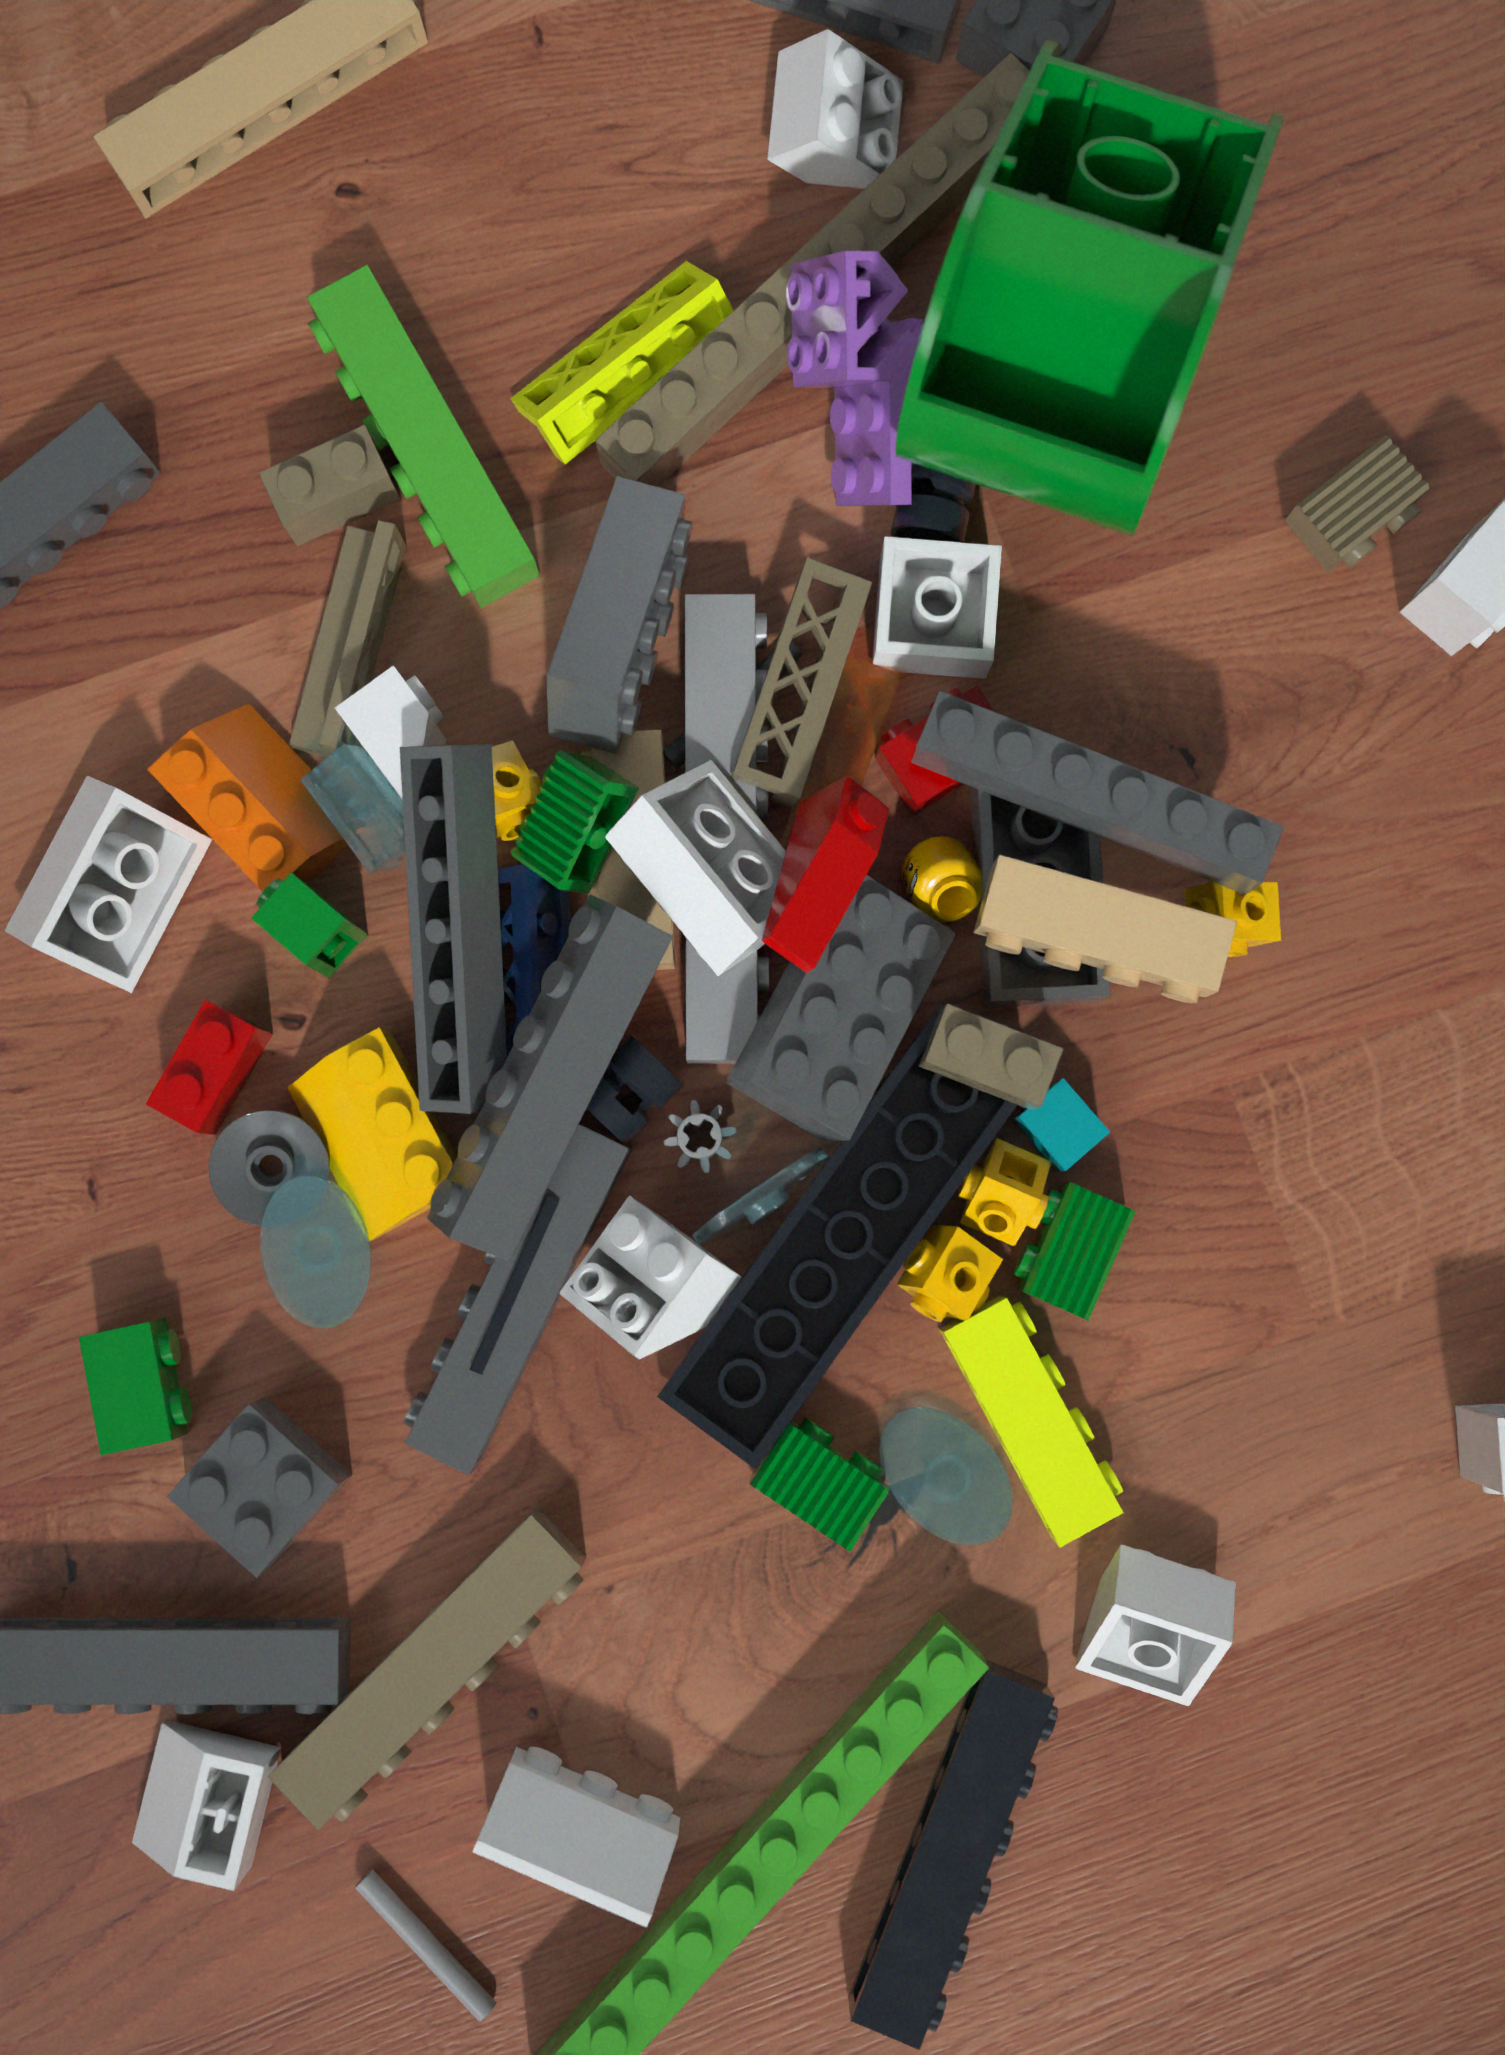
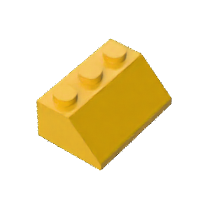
(373, 1130)

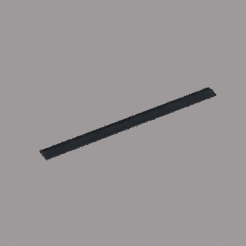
(514, 1285)

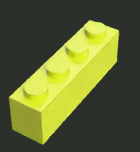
(1032, 1420)

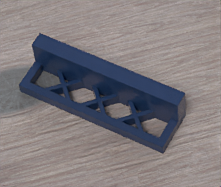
(537, 930)

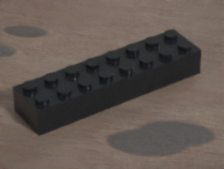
(833, 1255)

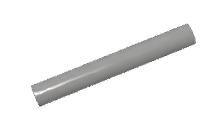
(425, 1945)

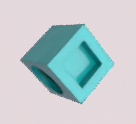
(1062, 1127)

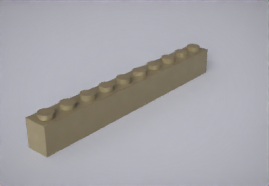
(754, 339)

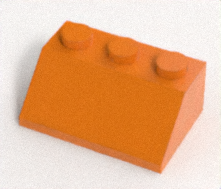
(250, 797)

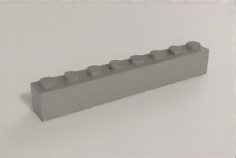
(718, 709)

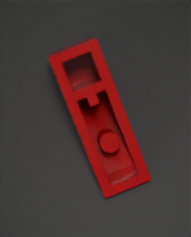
(823, 868)

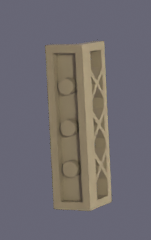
(348, 635)
(816, 695)

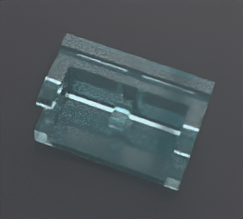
(360, 806)

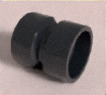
(935, 507)
(645, 1076)

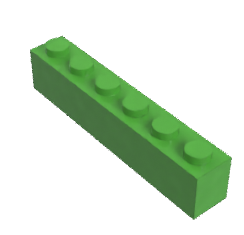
(423, 437)

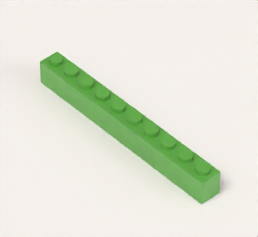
(774, 1846)

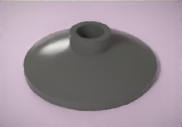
(238, 1153)

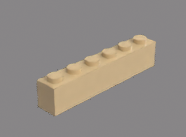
(255, 94)

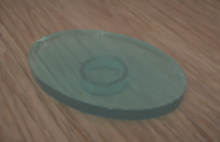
(762, 1199)
(315, 1251)
(945, 1476)

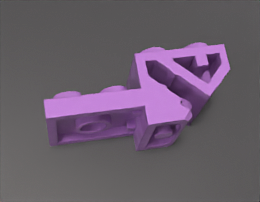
(851, 345)

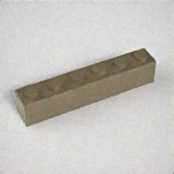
(427, 1668)

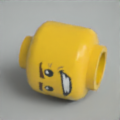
(942, 878)

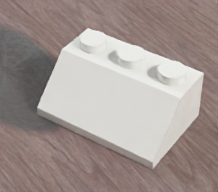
(704, 862)
(108, 884)
(580, 1834)

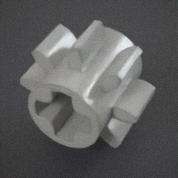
(698, 1120)

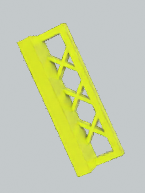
(626, 363)

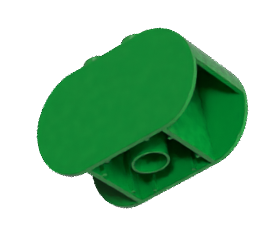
(1082, 291)

